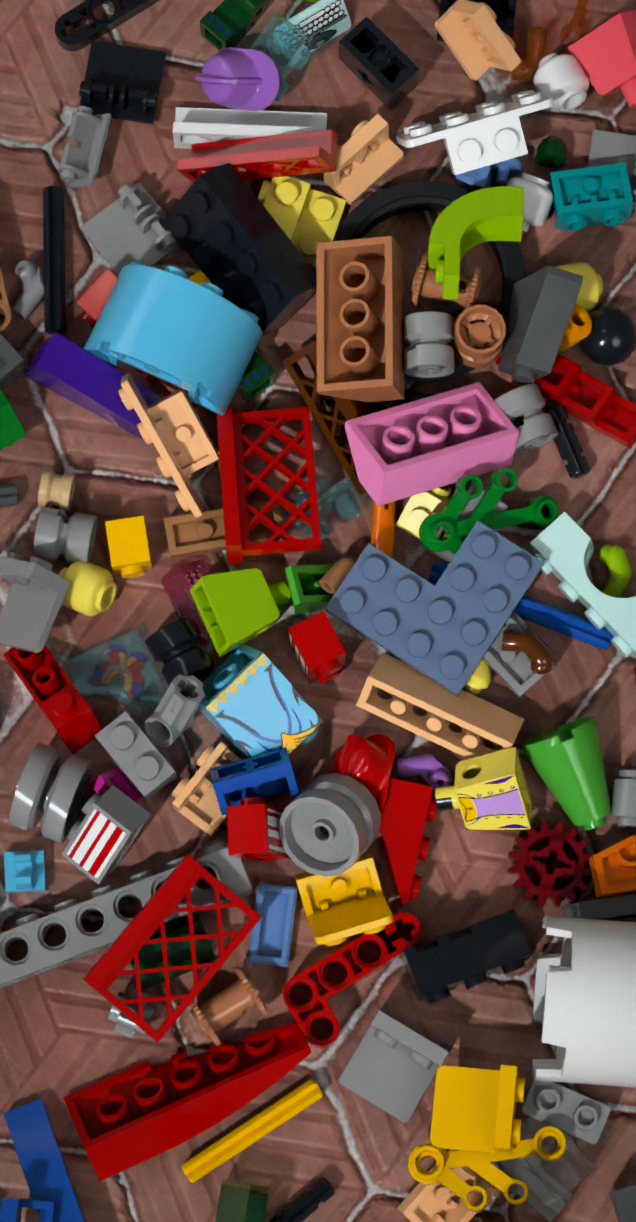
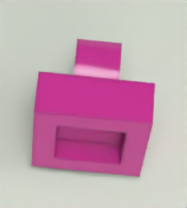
(116, 778)

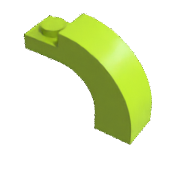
(469, 221)

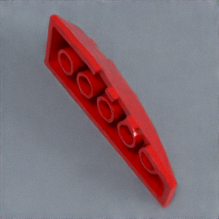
(166, 1104)

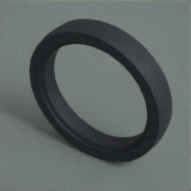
(434, 197)

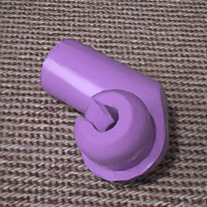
(427, 767)

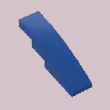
(43, 1161)

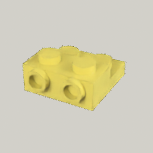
(302, 213)

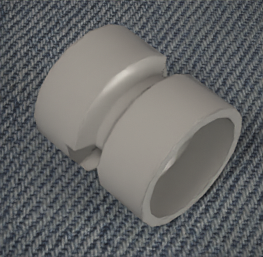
(428, 344)
(524, 410)
(65, 535)

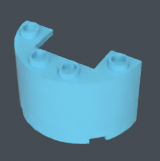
(176, 333)

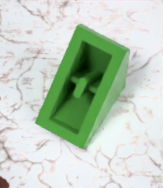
(305, 588)

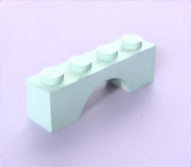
(567, 555)

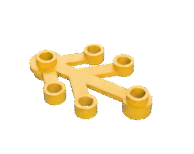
(481, 1164)

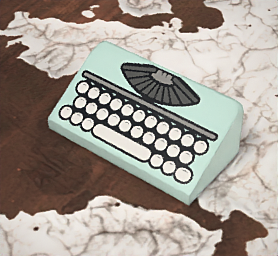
(323, 21)

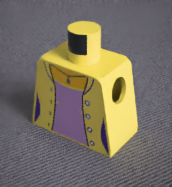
(489, 792)

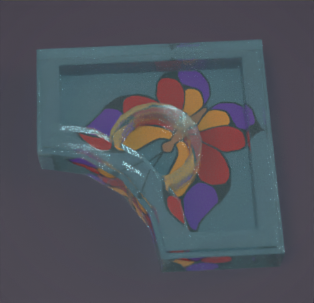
(119, 671)

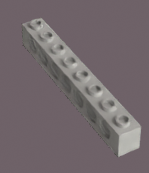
(107, 902)

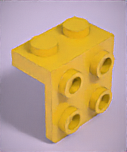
(344, 902)
(477, 1109)

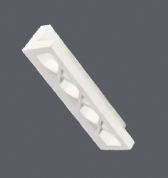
(215, 125)

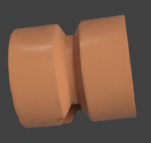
(479, 336)

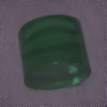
(241, 1202)

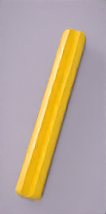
(252, 1130)

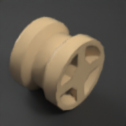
(56, 489)

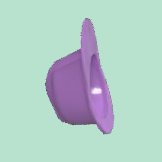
(240, 79)

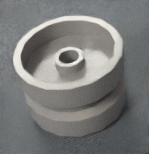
(46, 791)
(329, 824)

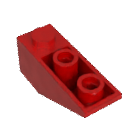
(55, 696)
(402, 830)

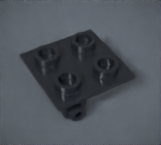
(122, 82)

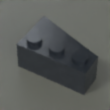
(466, 956)

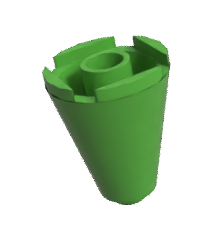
(573, 770)

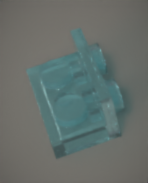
(286, 46)

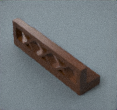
(344, 410)

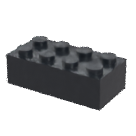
(242, 248)

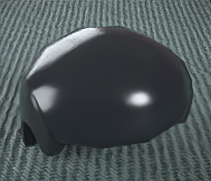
(610, 338)

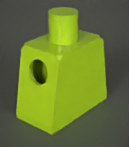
(238, 606)

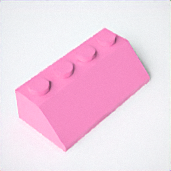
(430, 443)

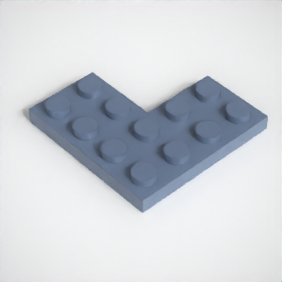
(441, 626)

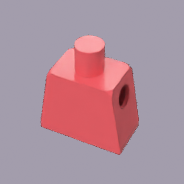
(610, 56)

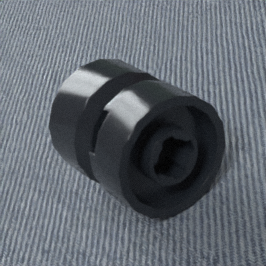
(178, 651)

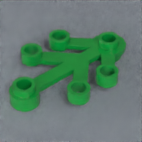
(483, 512)

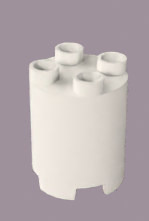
(588, 1003)

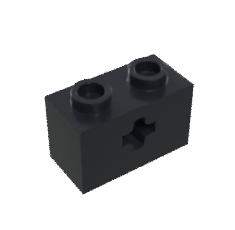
(378, 63)

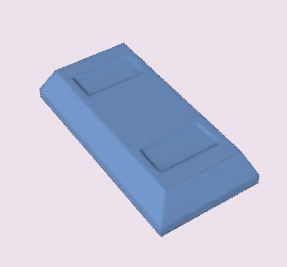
(273, 931)

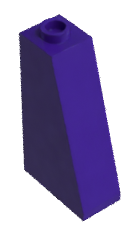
(85, 381)

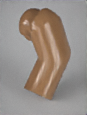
(336, 574)

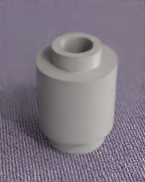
(624, 799)

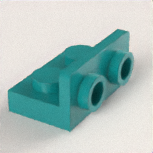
(591, 196)

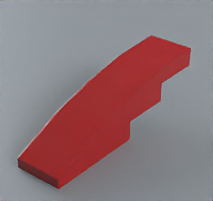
(589, 400)

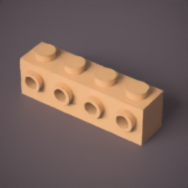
(431, 711)

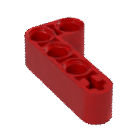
(356, 971)

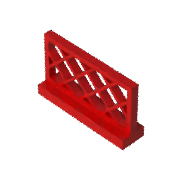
(234, 475)
(144, 926)

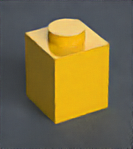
(128, 546)

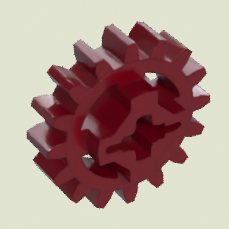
(530, 860)

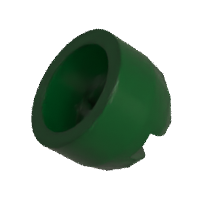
(551, 152)

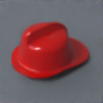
(368, 763)

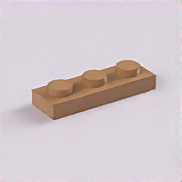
(206, 534)

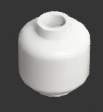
(562, 80)
(537, 199)

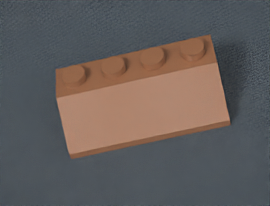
(360, 319)

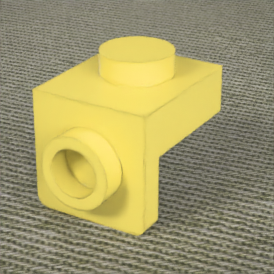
(421, 506)

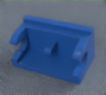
(253, 778)

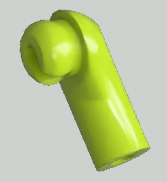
(619, 569)

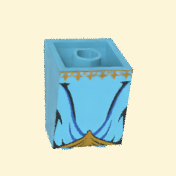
(256, 705)

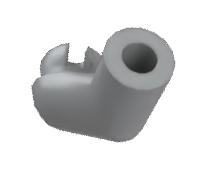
(32, 288)

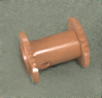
(425, 286)
(228, 1006)

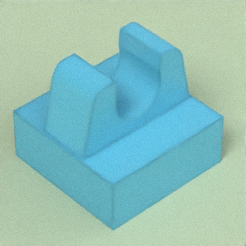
(25, 871)

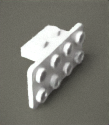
(479, 137)

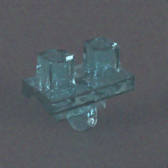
(338, 498)

